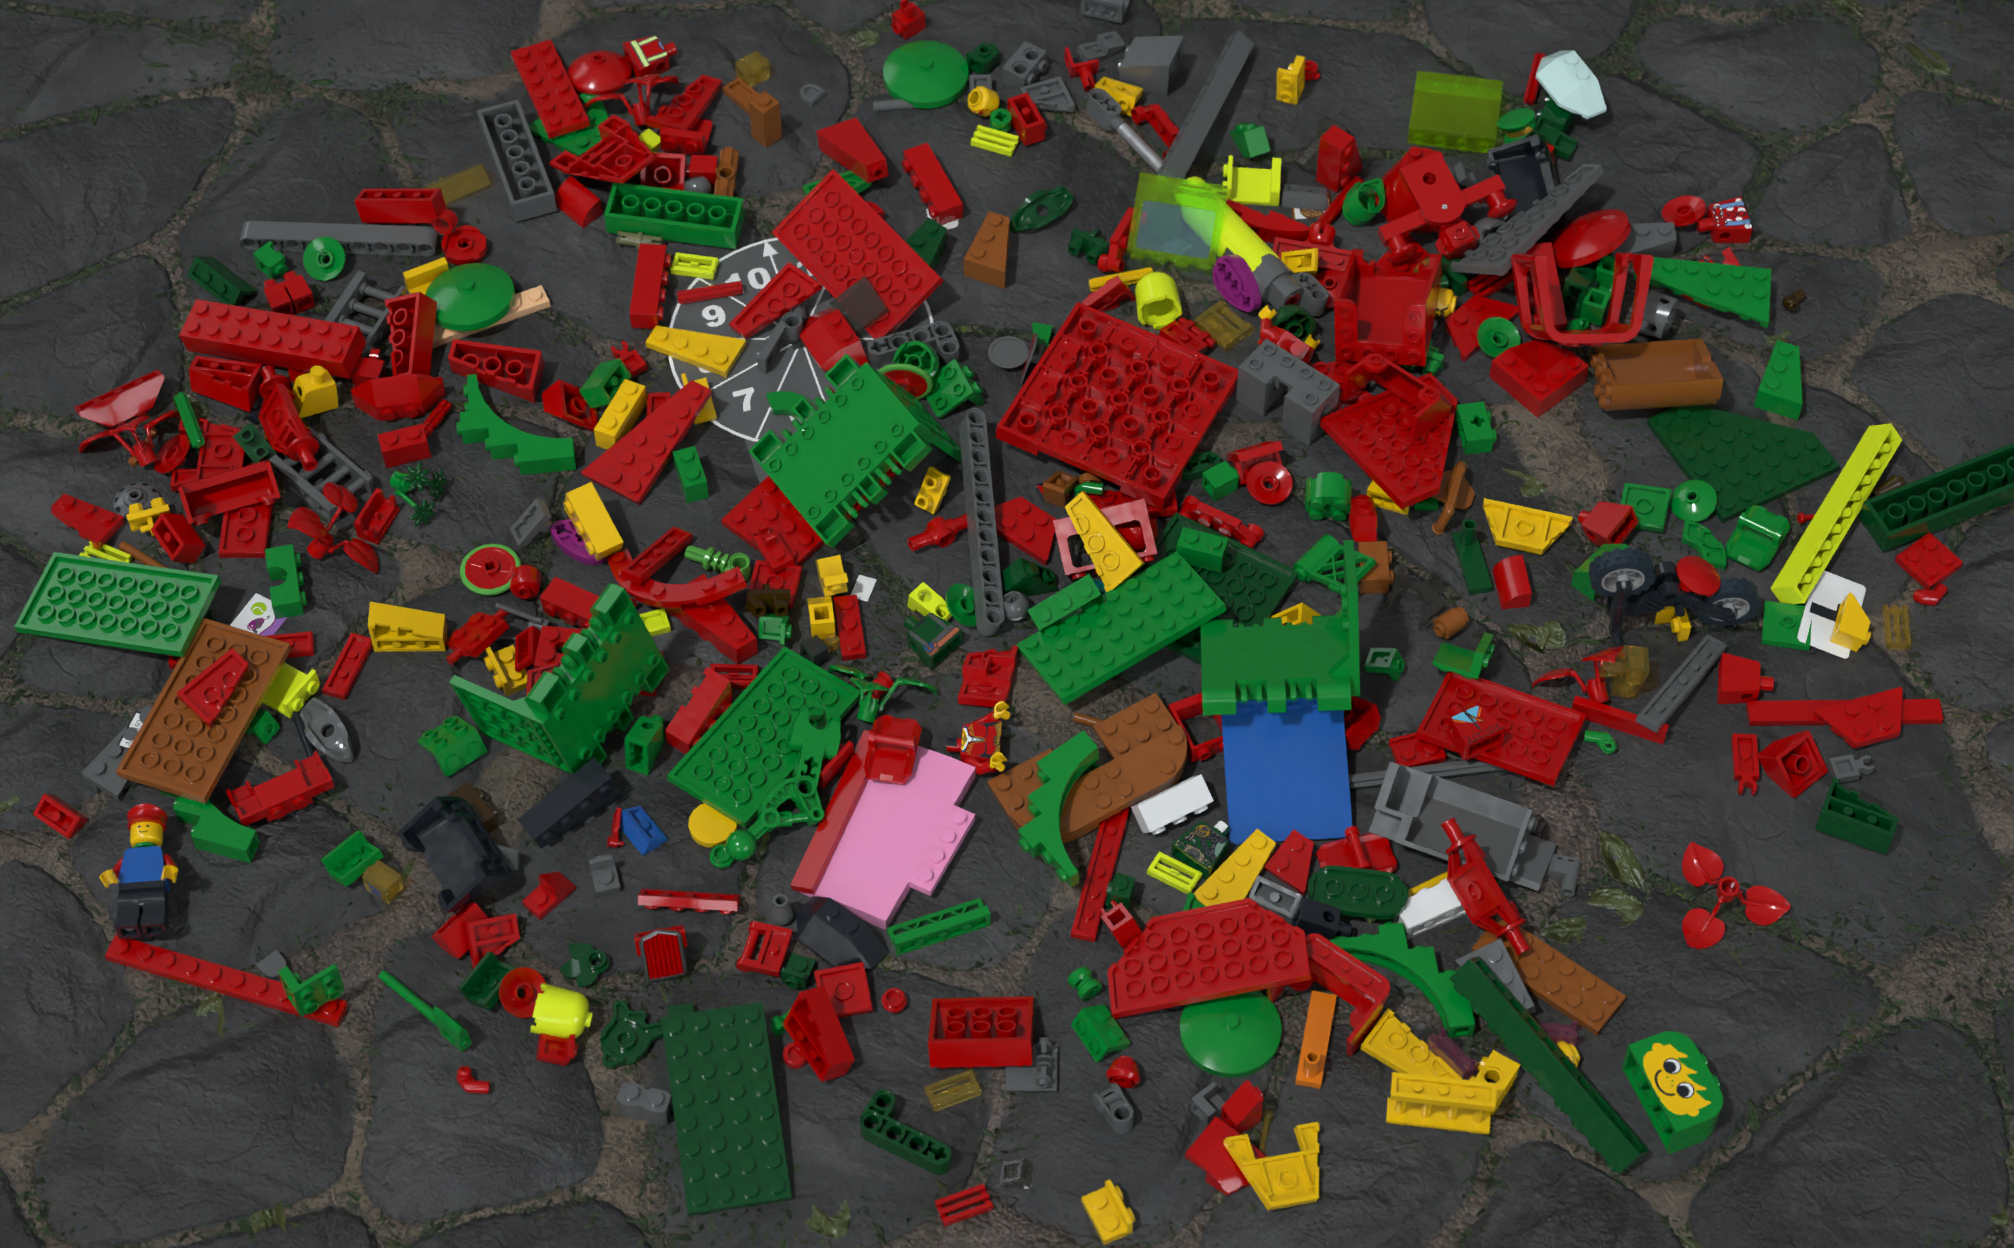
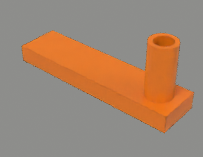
(1315, 1039)

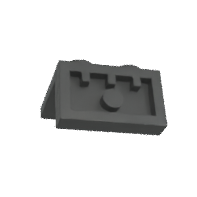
(1105, 9)

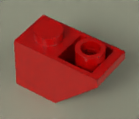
(1243, 1108)

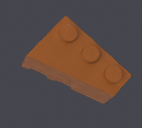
(989, 251)

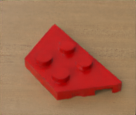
(1466, 320)
(1026, 527)
(1865, 718)

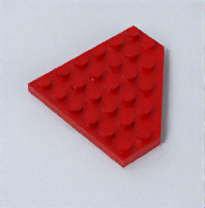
(1378, 440)

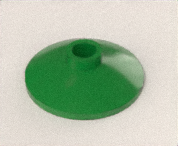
(315, 257)
(1498, 329)
(1696, 509)
(961, 604)

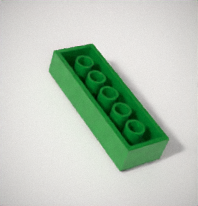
(675, 215)

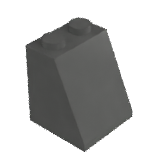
(1152, 62)

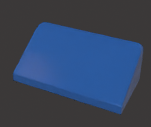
(641, 829)

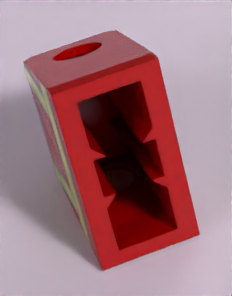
(648, 55)

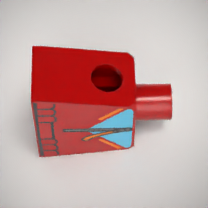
(1474, 731)

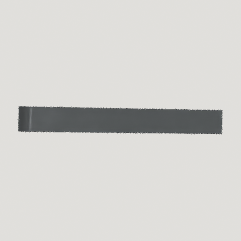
(353, 237)

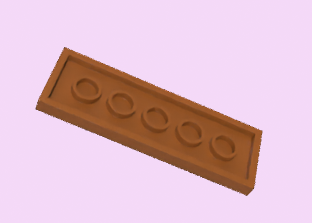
(1561, 981)

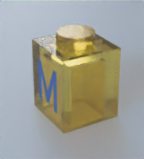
(382, 881)

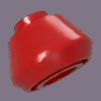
(1123, 1072)

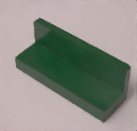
(219, 280)

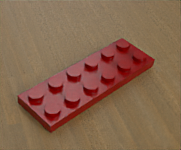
(550, 89)

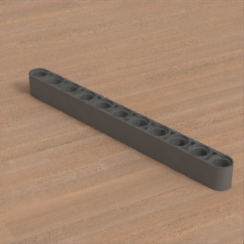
(1206, 106)
(981, 522)

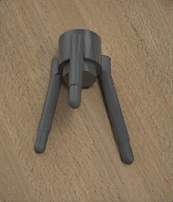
(536, 621)

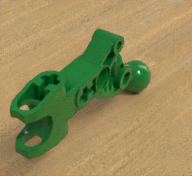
(812, 747)

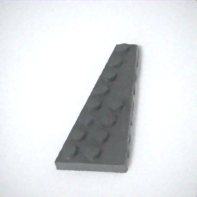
(1527, 227)

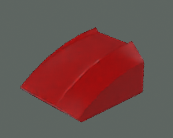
(1360, 722)

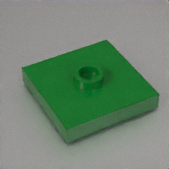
(1649, 505)
(1782, 625)

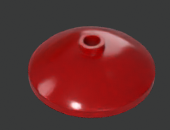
(599, 72)

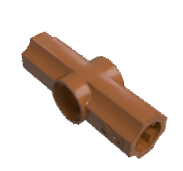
(726, 172)

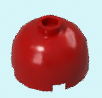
(1133, 534)

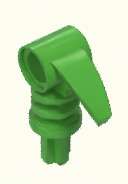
(719, 561)

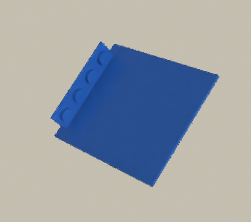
(1286, 771)

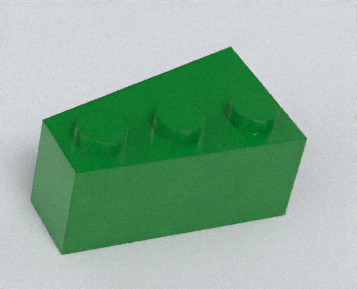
(1781, 384)

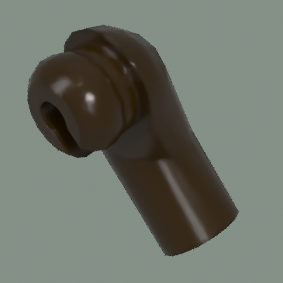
(1791, 301)

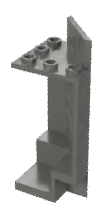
(1417, 803)

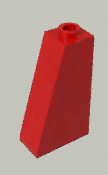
(853, 149)

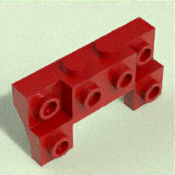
(282, 793)

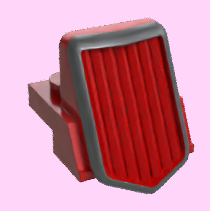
(662, 952)

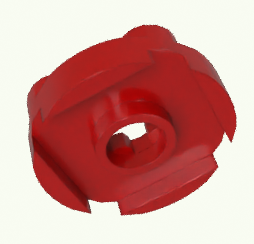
(464, 234)

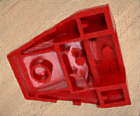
(611, 159)

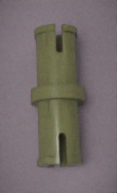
(634, 239)

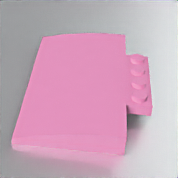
(900, 838)

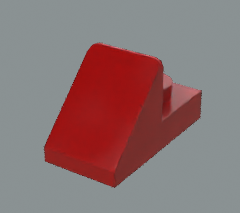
(550, 892)

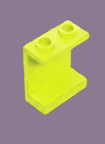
(1253, 185)
(291, 690)

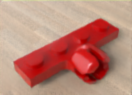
(1328, 256)

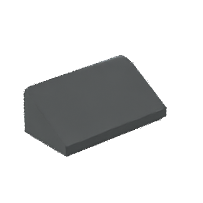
(1304, 197)
(1275, 896)

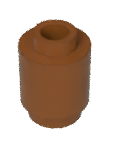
(1450, 622)

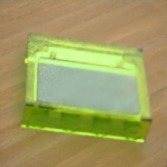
(1177, 221)

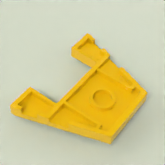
(1283, 1178)

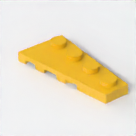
(699, 349)
(1107, 548)
(1238, 873)
(1403, 1051)

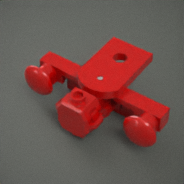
(1441, 209)

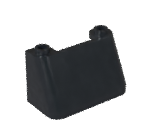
(1525, 171)
(456, 850)

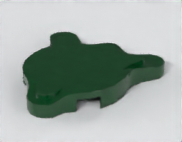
(627, 1037)

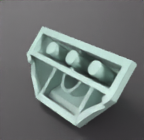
(1571, 84)

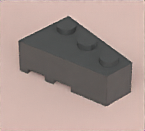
(1649, 239)
(1500, 963)

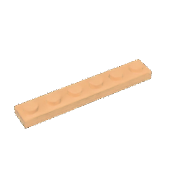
(524, 304)

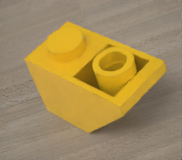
(821, 616)

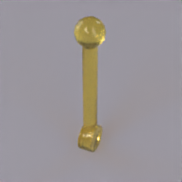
(1267, 1116)

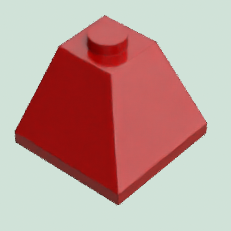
(568, 404)
(1793, 762)

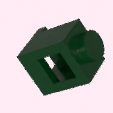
(983, 58)
(1120, 891)

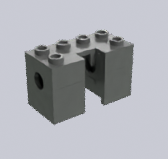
(1309, 396)

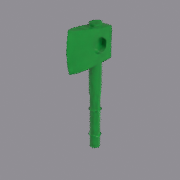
(446, 1024)

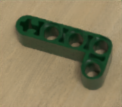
(932, 1157)

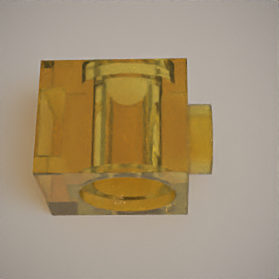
(753, 69)

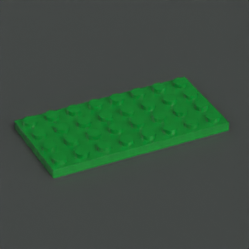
(118, 604)
(1121, 628)
(746, 747)

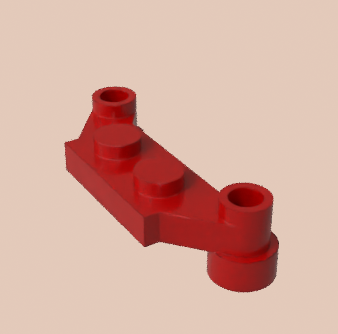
(1158, 120)
(1118, 246)
(1223, 522)

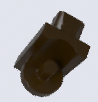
(768, 600)

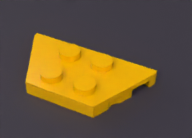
(1523, 526)

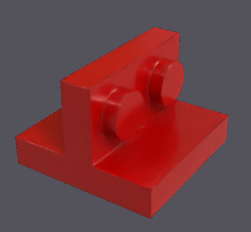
(1249, 456)

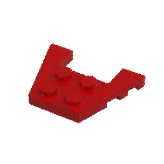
(216, 456)

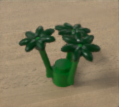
(407, 482)

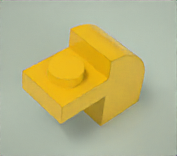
(832, 575)

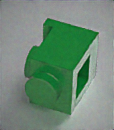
(270, 262)

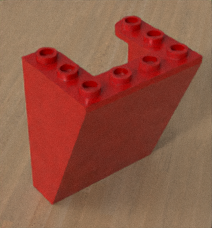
(1386, 311)

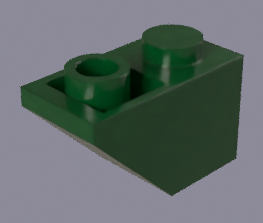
(1028, 578)

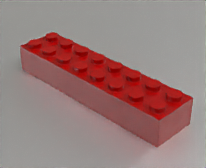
(272, 338)

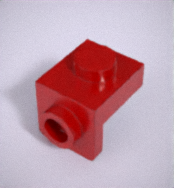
(555, 1049)

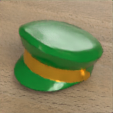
(1517, 124)

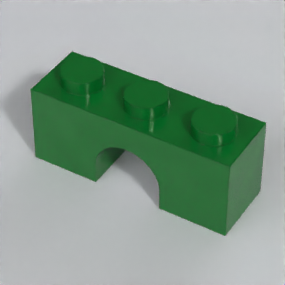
(1598, 296)
(283, 565)
(1064, 602)

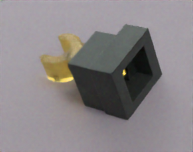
(817, 650)

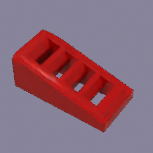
(526, 647)

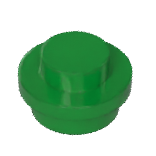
(720, 857)

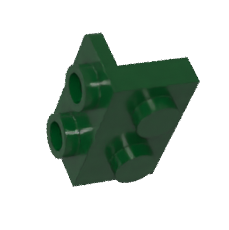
(484, 981)

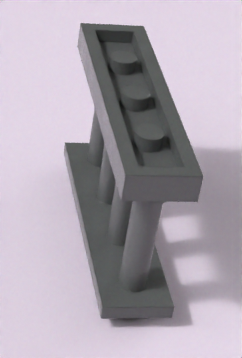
(350, 303)
(314, 494)

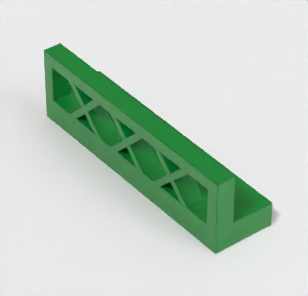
(939, 930)

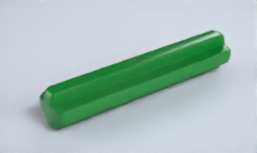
(189, 420)

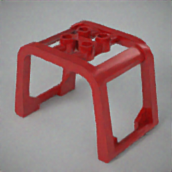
(1612, 330)

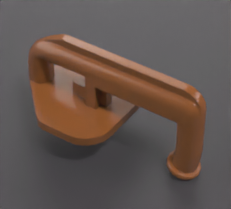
(1454, 492)

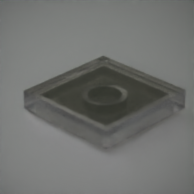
(860, 305)

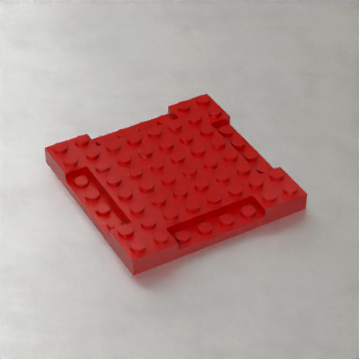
(1118, 403)

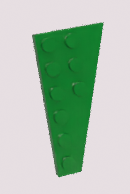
(1717, 285)

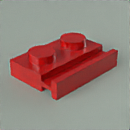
(1414, 752)

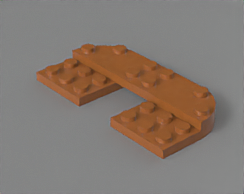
(1146, 760)

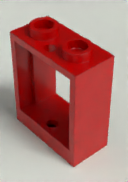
(1190, 708)

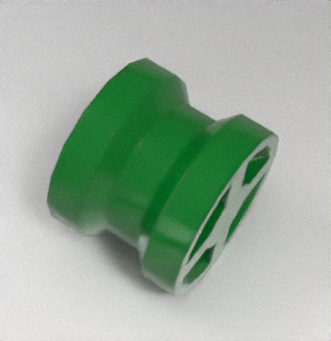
(1001, 120)

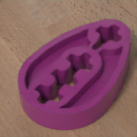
(1236, 282)
(569, 543)

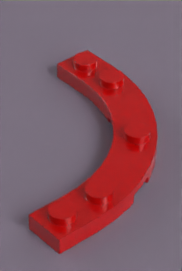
(675, 595)

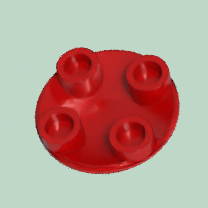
(1697, 576)

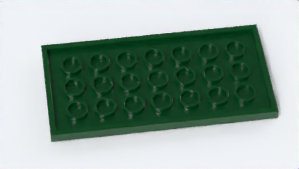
(725, 1109)

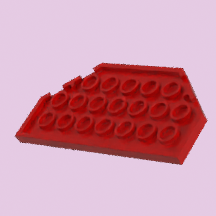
(1207, 957)

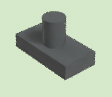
(531, 522)

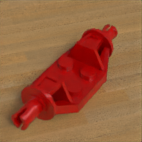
(283, 422)
(1479, 890)

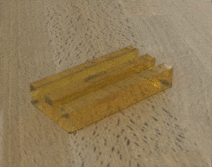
(1905, 627)
(952, 1100)

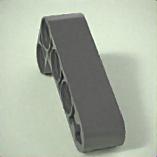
(937, 334)

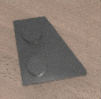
(1050, 95)

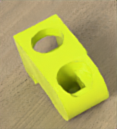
(928, 601)

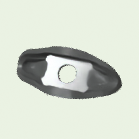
(316, 717)

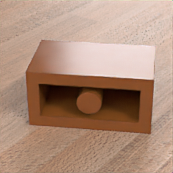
(1380, 576)

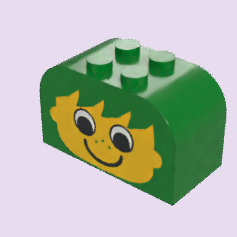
(1674, 1088)

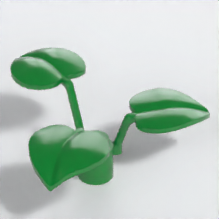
(869, 705)

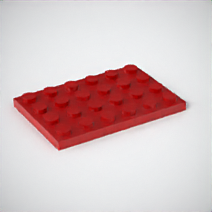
(1536, 730)

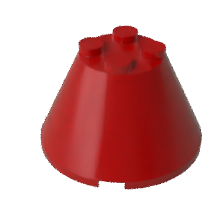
(1397, 197)

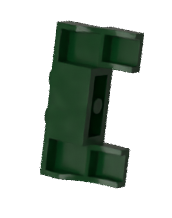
(1551, 127)

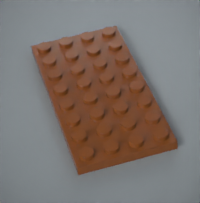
(176, 747)

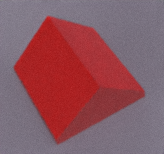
(665, 171)

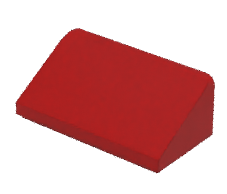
(59, 815)

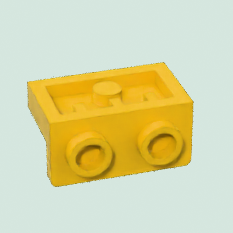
(1291, 81)
(1123, 93)
(503, 666)
(1108, 1213)

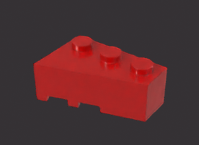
(1337, 159)
(226, 380)
(701, 712)
(819, 1034)

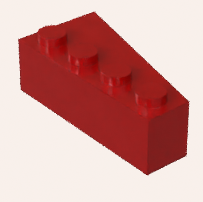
(412, 333)

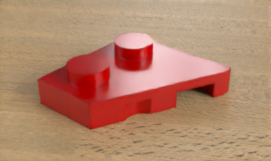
(491, 935)

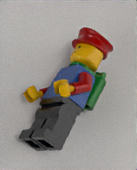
(143, 876)

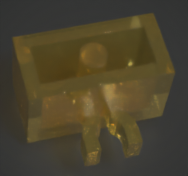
(1628, 671)

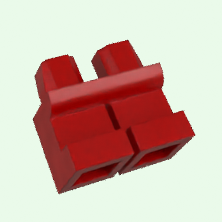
(290, 291)

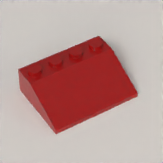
(981, 1032)

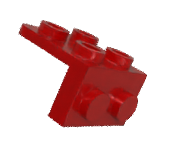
(686, 141)

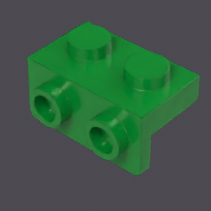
(351, 859)
(1099, 1031)

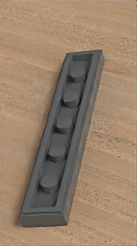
(1681, 683)

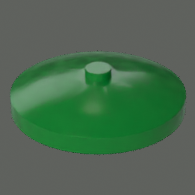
(926, 74)
(471, 296)
(1231, 1034)

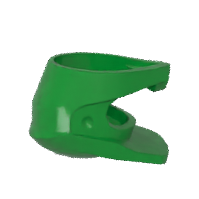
(1360, 201)

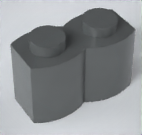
(648, 1104)

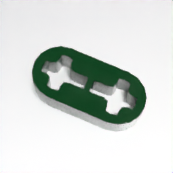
(1199, 465)

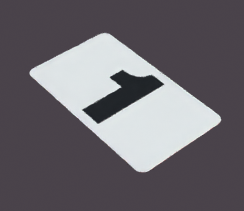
(1823, 608)

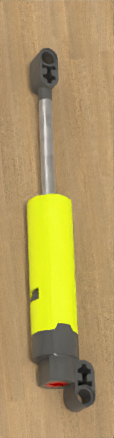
(1274, 278)

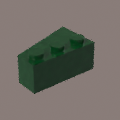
(929, 242)
(1856, 820)

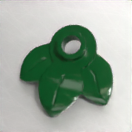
(582, 966)

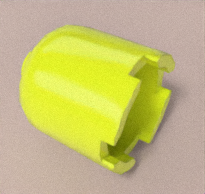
(1157, 300)
(560, 1012)

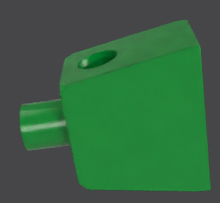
(645, 734)

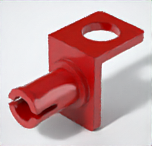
(1083, 70)

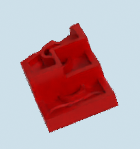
(988, 677)
(1213, 1157)

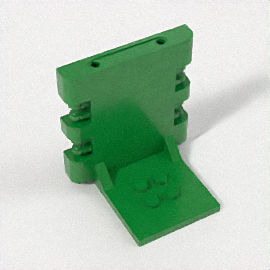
(849, 446)
(1285, 660)
(581, 700)

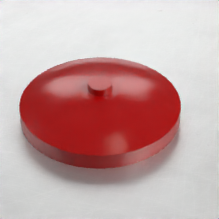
(1589, 237)

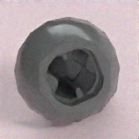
(698, 184)
(1015, 605)

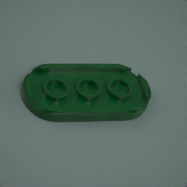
(1359, 891)

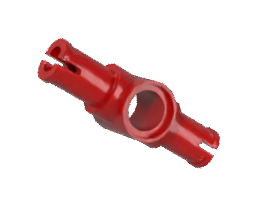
(938, 532)

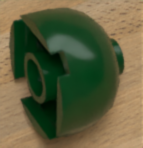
(1295, 320)

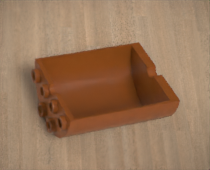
(1655, 375)

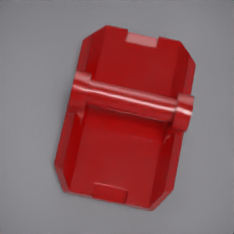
(892, 749)
(1358, 851)

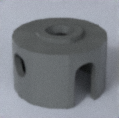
(1658, 314)

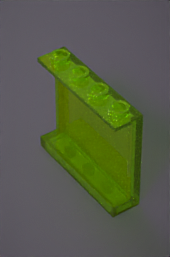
(1455, 112)

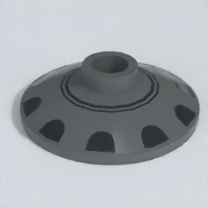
(126, 496)

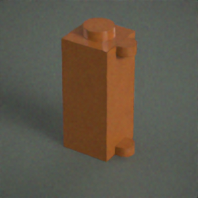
(765, 118)

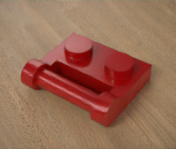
(772, 950)

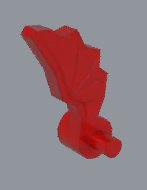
(612, 840)

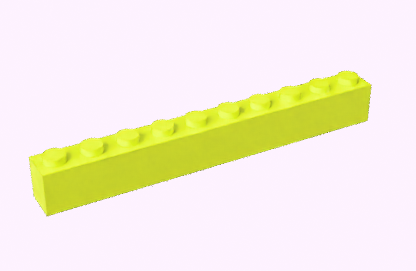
(1836, 514)

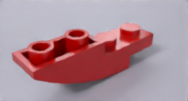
(1271, 225)

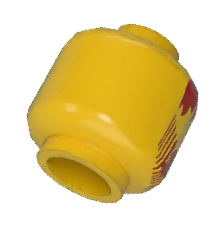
(983, 101)

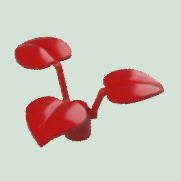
(640, 110)
(142, 450)
(309, 523)
(1596, 686)
(1703, 929)

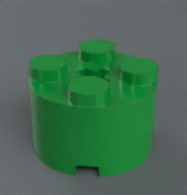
(1328, 496)

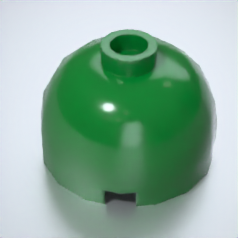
(919, 355)

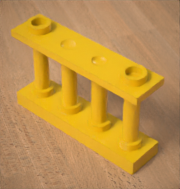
(1441, 1103)

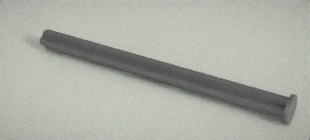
(1440, 770)

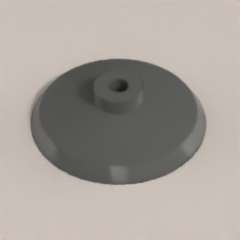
(1008, 352)

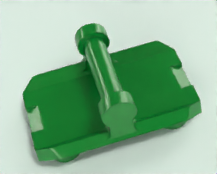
(1756, 537)

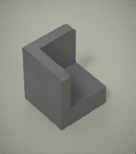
(1207, 1104)

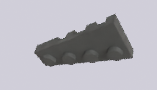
(103, 768)

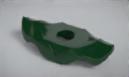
(1054, 200)

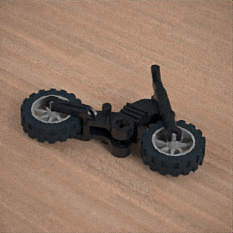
(1638, 587)

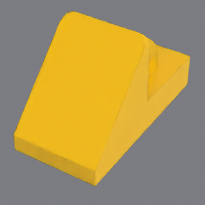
(1302, 260)
(1679, 625)

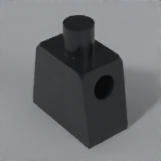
(1320, 919)

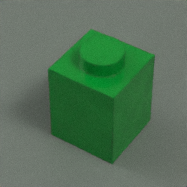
(1220, 480)

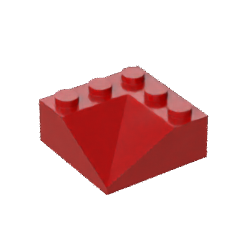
(1538, 374)

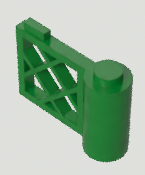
(1323, 557)

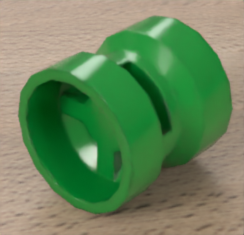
(1084, 983)

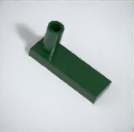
(1471, 559)

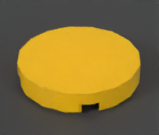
(709, 826)

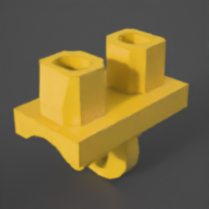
(932, 490)
(145, 519)

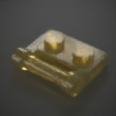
(1220, 328)

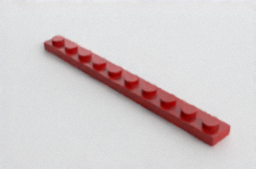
(215, 978)

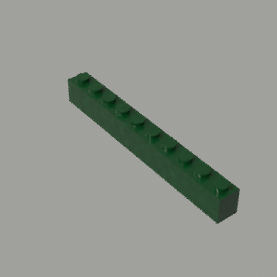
(1549, 1065)

